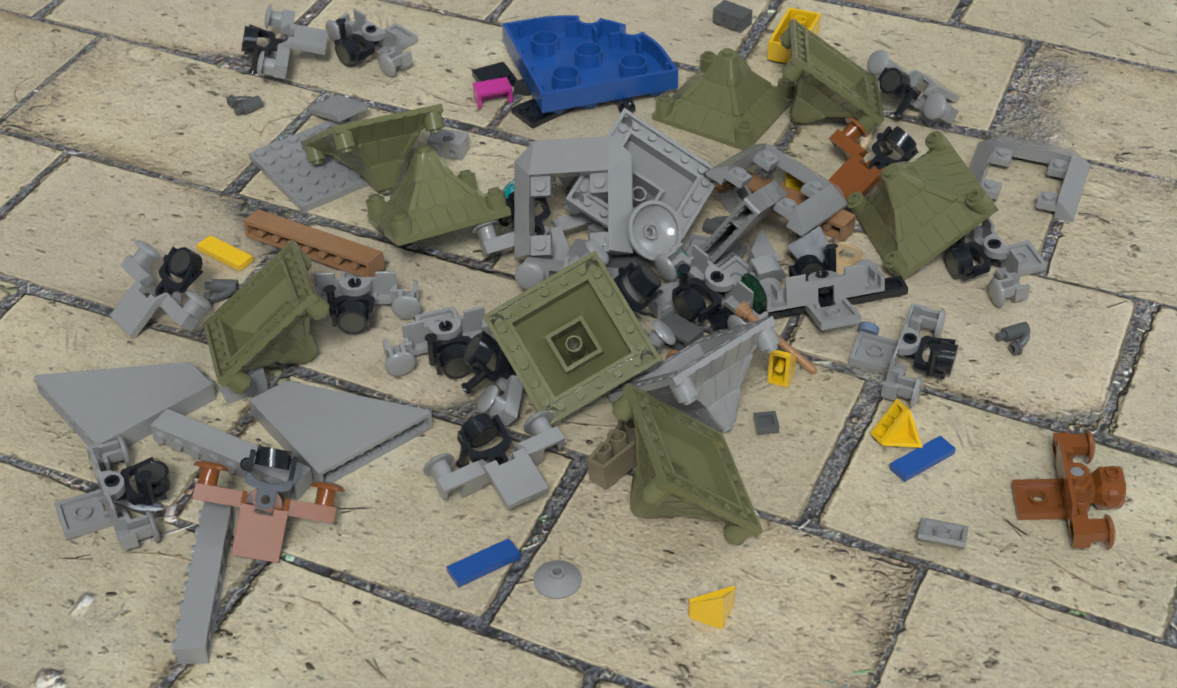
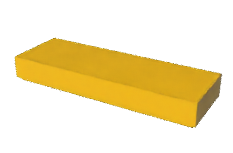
(225, 253)

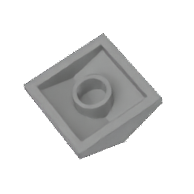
(943, 533)

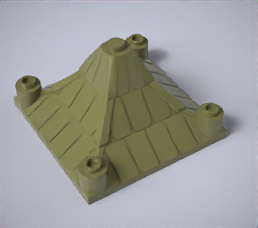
(828, 81)
(725, 101)
(375, 145)
(433, 201)
(922, 207)
(266, 320)
(572, 338)
(683, 467)

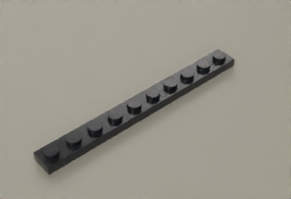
(893, 287)

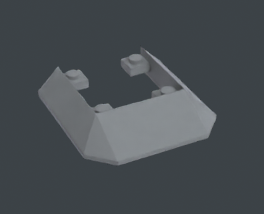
(1062, 164)
(609, 174)
(824, 196)

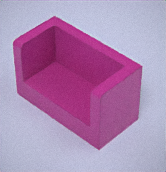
(492, 89)

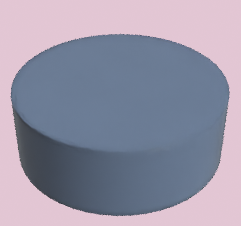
(868, 327)

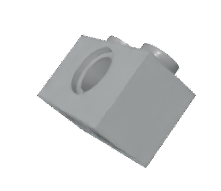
(450, 143)

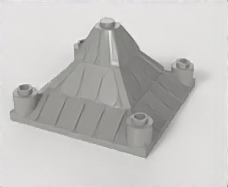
(660, 172)
(708, 373)

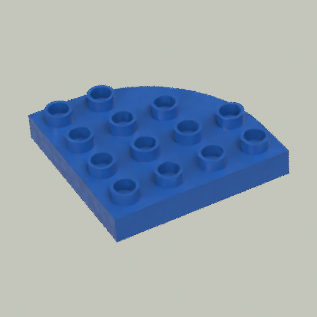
(586, 63)

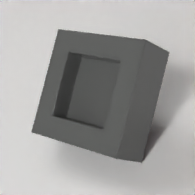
(766, 422)

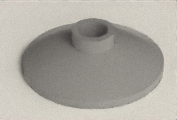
(557, 579)

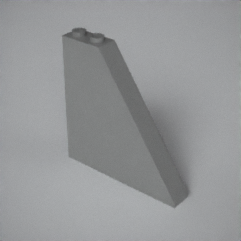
(743, 220)
(124, 399)
(334, 428)

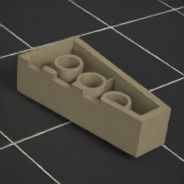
(613, 456)

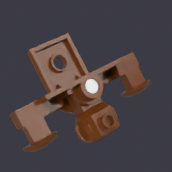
(1073, 492)

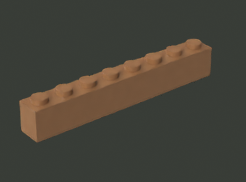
(836, 227)
(315, 243)

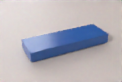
(922, 458)
(483, 562)

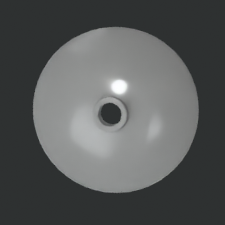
(663, 227)

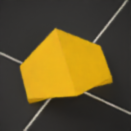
(897, 427)
(712, 607)

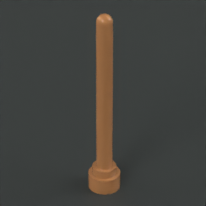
(744, 311)

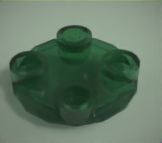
(760, 298)

